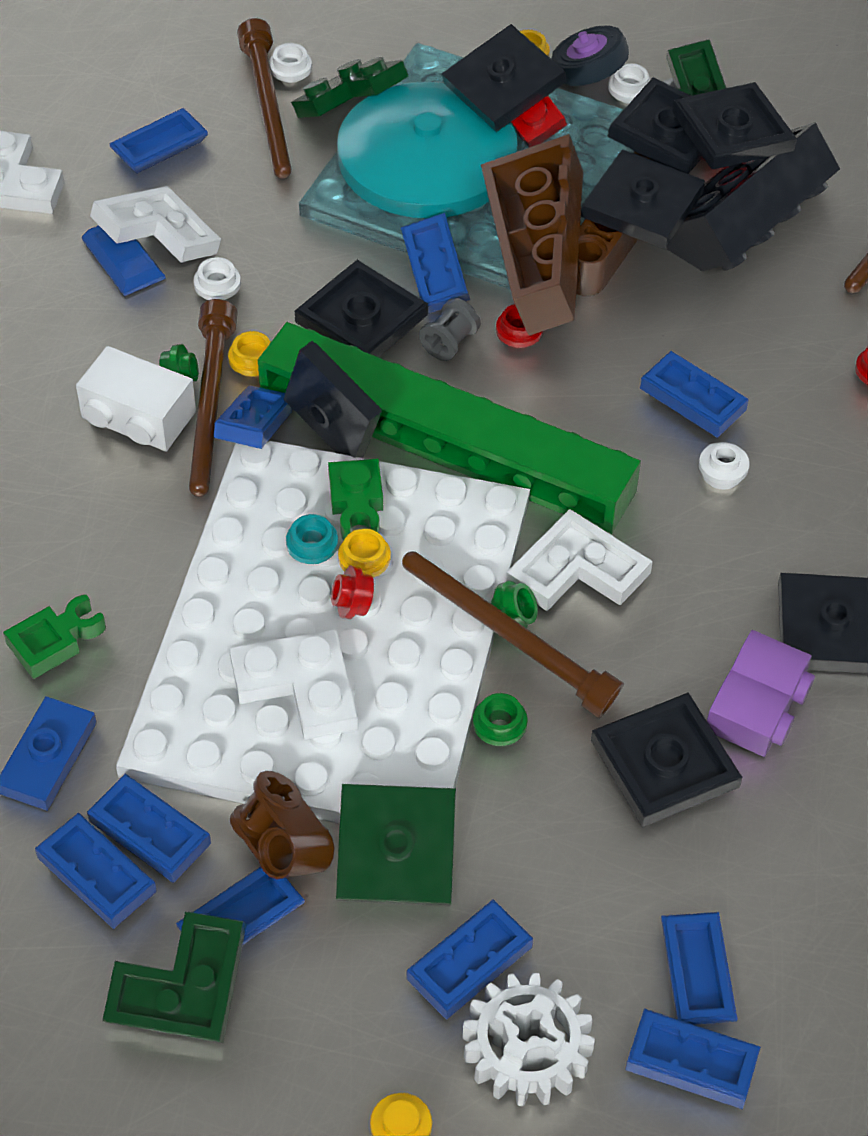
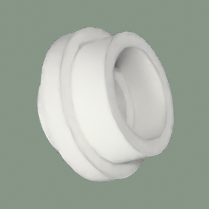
(290, 63)
(628, 82)
(217, 279)
(723, 465)

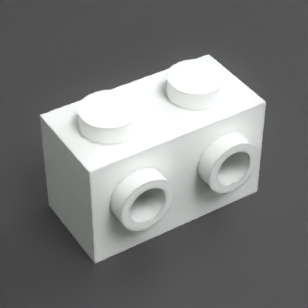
(136, 398)

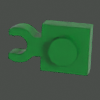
(356, 493)
(51, 639)

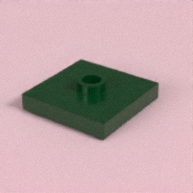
(396, 844)

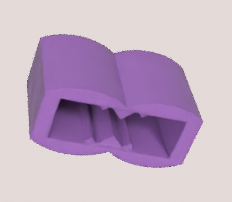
(759, 693)

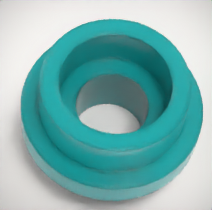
(309, 529)

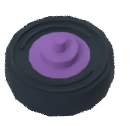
(591, 54)

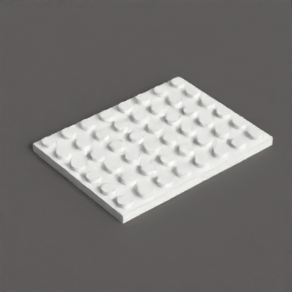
(408, 661)

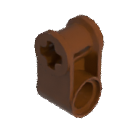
(282, 832)

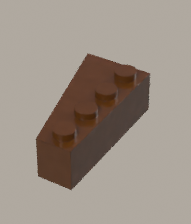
(537, 223)

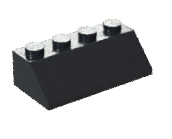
(750, 199)

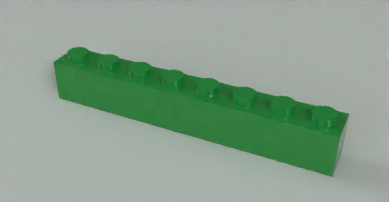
(472, 432)

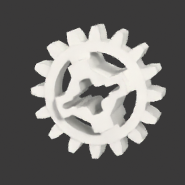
(542, 1060)

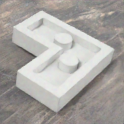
(22, 185)
(157, 214)
(579, 551)
(304, 667)

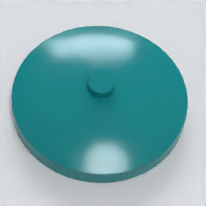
(419, 151)

